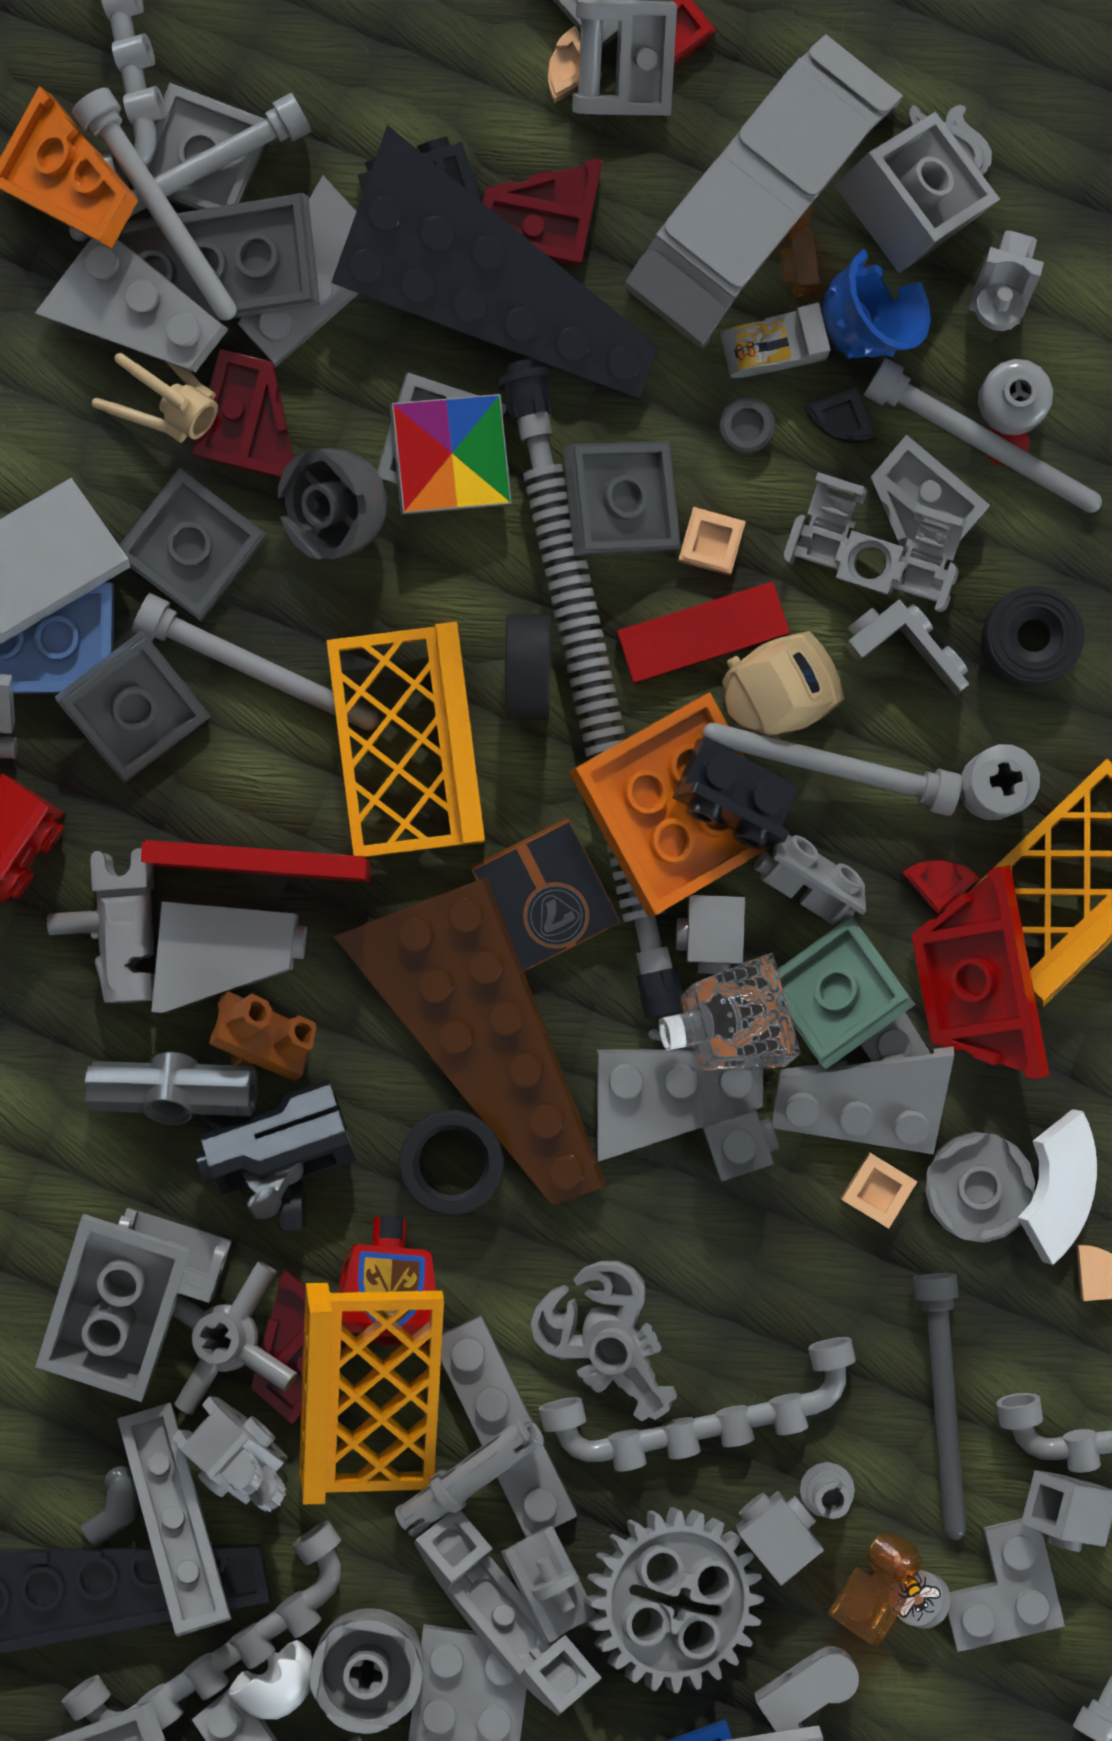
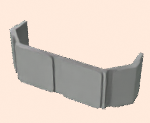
(759, 188)

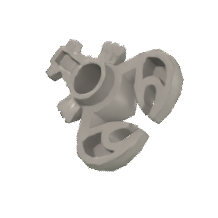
(608, 1336)

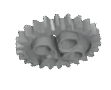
(660, 1648)

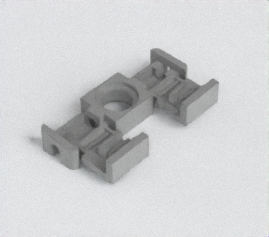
(827, 545)

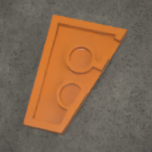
(63, 173)

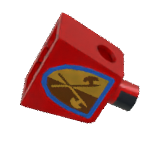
(386, 1268)

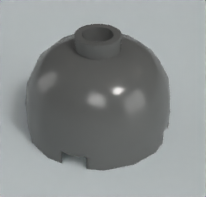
(332, 502)

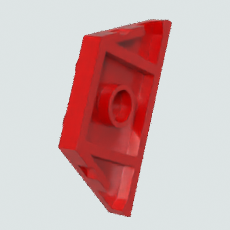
(980, 978)

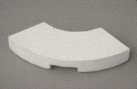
(1063, 1186)

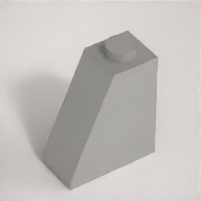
(220, 950)

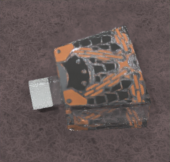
(735, 1020)

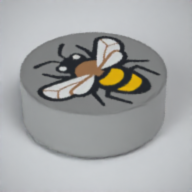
(926, 1600)

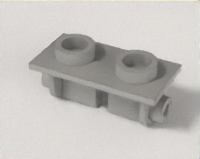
(833, 888)

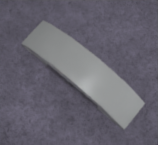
(500, 1615)

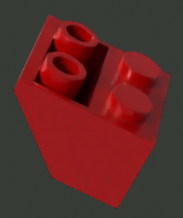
(26, 828)

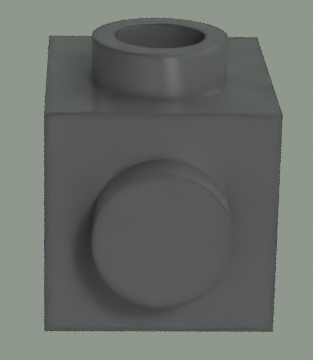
(740, 1144)

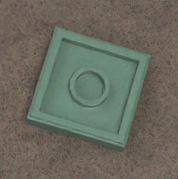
(841, 992)

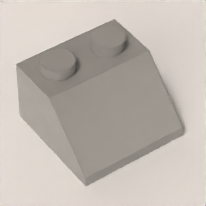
(916, 191)

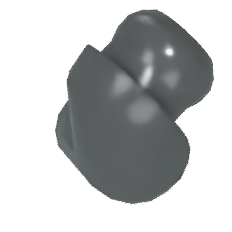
(120, 1509)

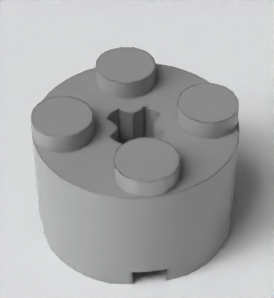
(337, 1681)

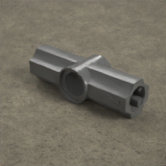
(171, 1088)

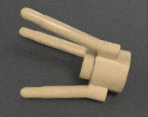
(186, 408)

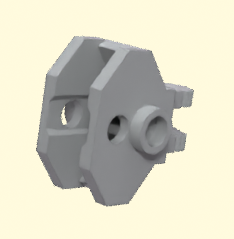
(235, 1455)

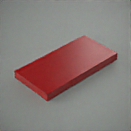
(256, 861)

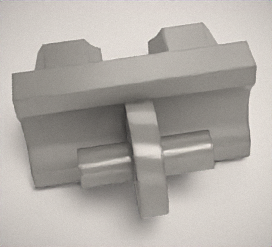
(1006, 282)
(548, 1583)

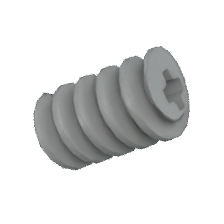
(1007, 763)

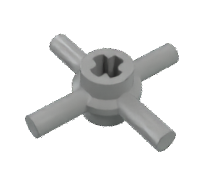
(243, 1344)

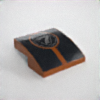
(547, 893)

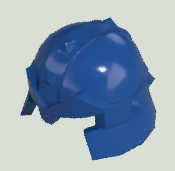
(866, 319)

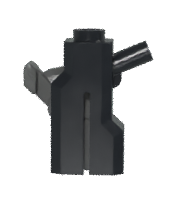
(276, 1147)

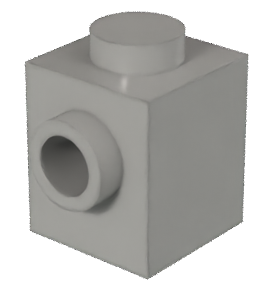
(712, 932)
(1068, 1510)
(779, 1534)

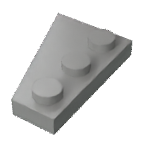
(133, 305)
(284, 331)
(664, 1094)
(871, 1102)

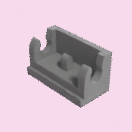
(206, 1256)

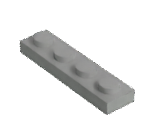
(492, 1406)
(174, 1520)

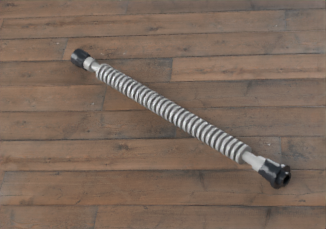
(530, 406)

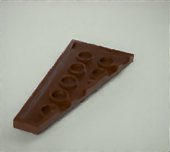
(469, 1005)

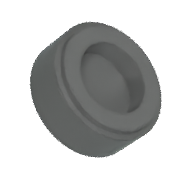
(746, 426)

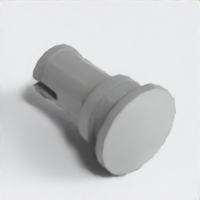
(827, 1490)

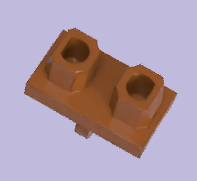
(261, 1036)

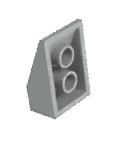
(113, 1308)

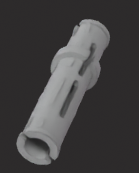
(452, 1488)

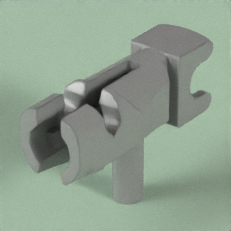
(121, 926)

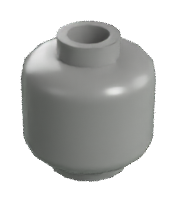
(1000, 407)

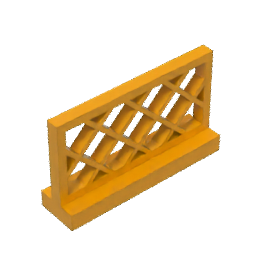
(453, 733)
(1095, 929)
(323, 1379)

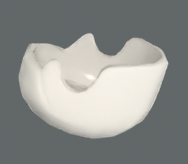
(279, 1688)

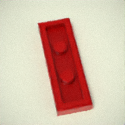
(703, 632)

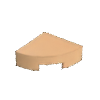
(564, 66)
(1094, 1272)

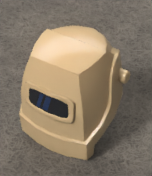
(782, 686)

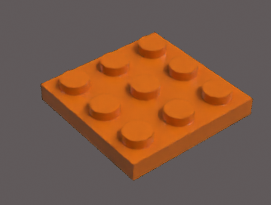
(648, 831)

